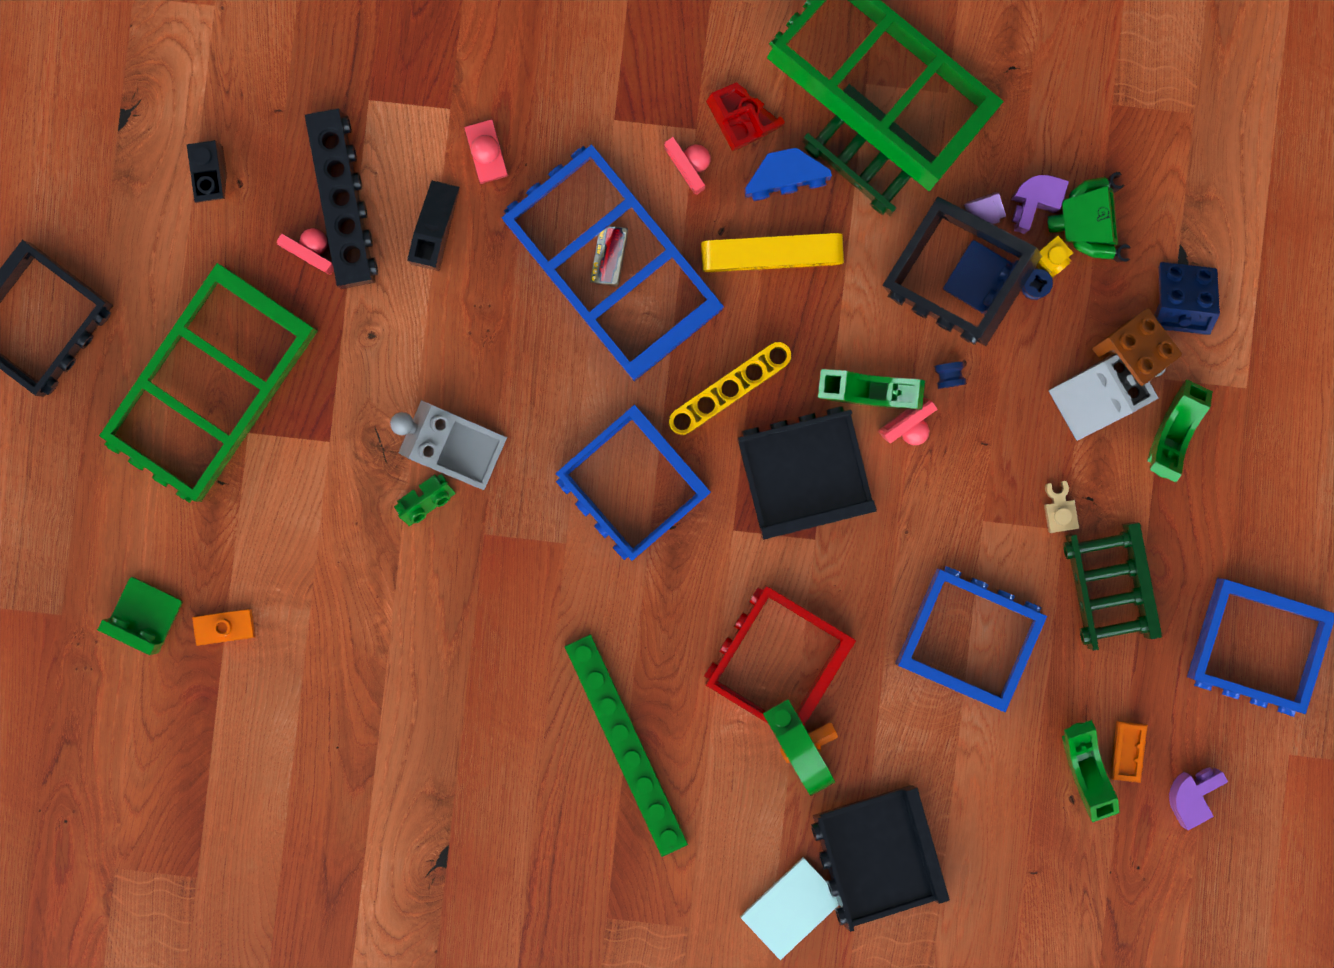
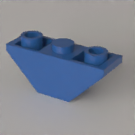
(785, 173)

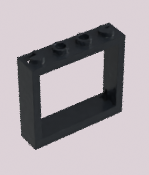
(942, 209)
(9, 274)

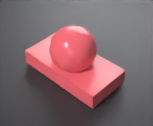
(486, 151)
(689, 163)
(310, 246)
(910, 425)

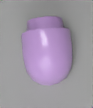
(987, 208)

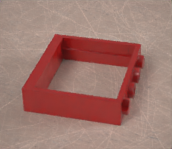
(743, 625)

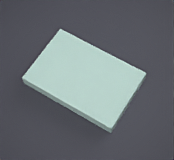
(790, 908)

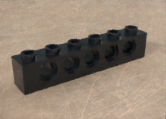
(320, 128)

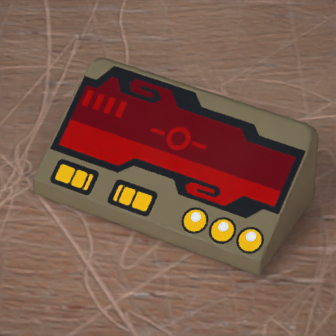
(609, 256)

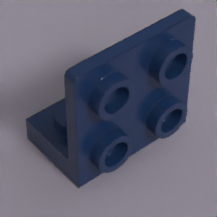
(979, 277)
(1188, 298)

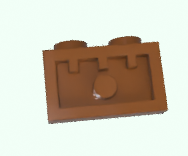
(1141, 346)

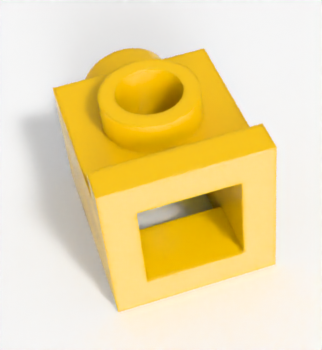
(1054, 256)

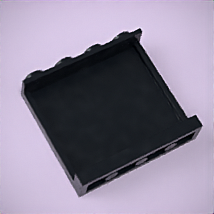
(805, 473)
(879, 856)

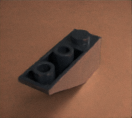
(433, 226)

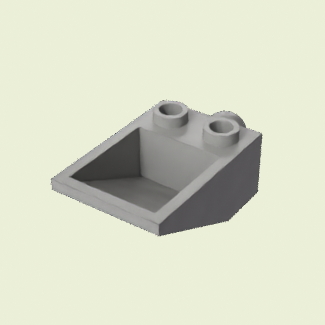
(1100, 397)
(451, 445)

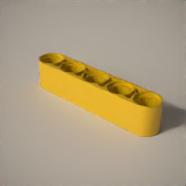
(772, 252)
(737, 376)

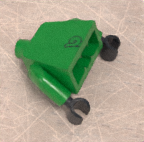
(1091, 219)

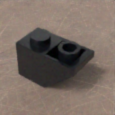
(207, 170)

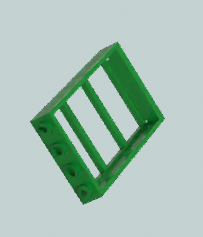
(861, 120)
(267, 389)

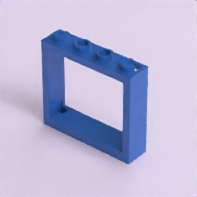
(587, 506)
(1001, 598)
(1210, 629)

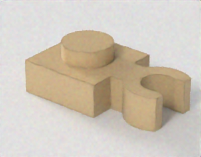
(1060, 514)

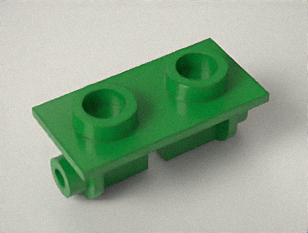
(436, 493)

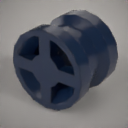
(1031, 287)
(950, 375)

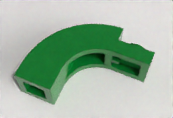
(871, 390)
(1177, 429)
(799, 747)
(1089, 772)

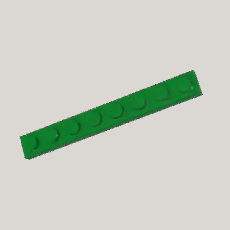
(626, 745)

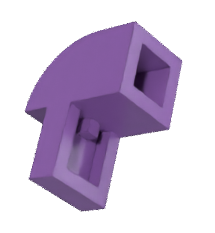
(1037, 192)
(1187, 796)

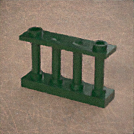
(816, 149)
(1140, 595)

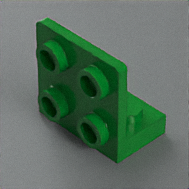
(142, 617)

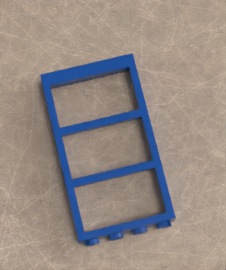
(673, 337)

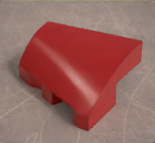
(741, 116)

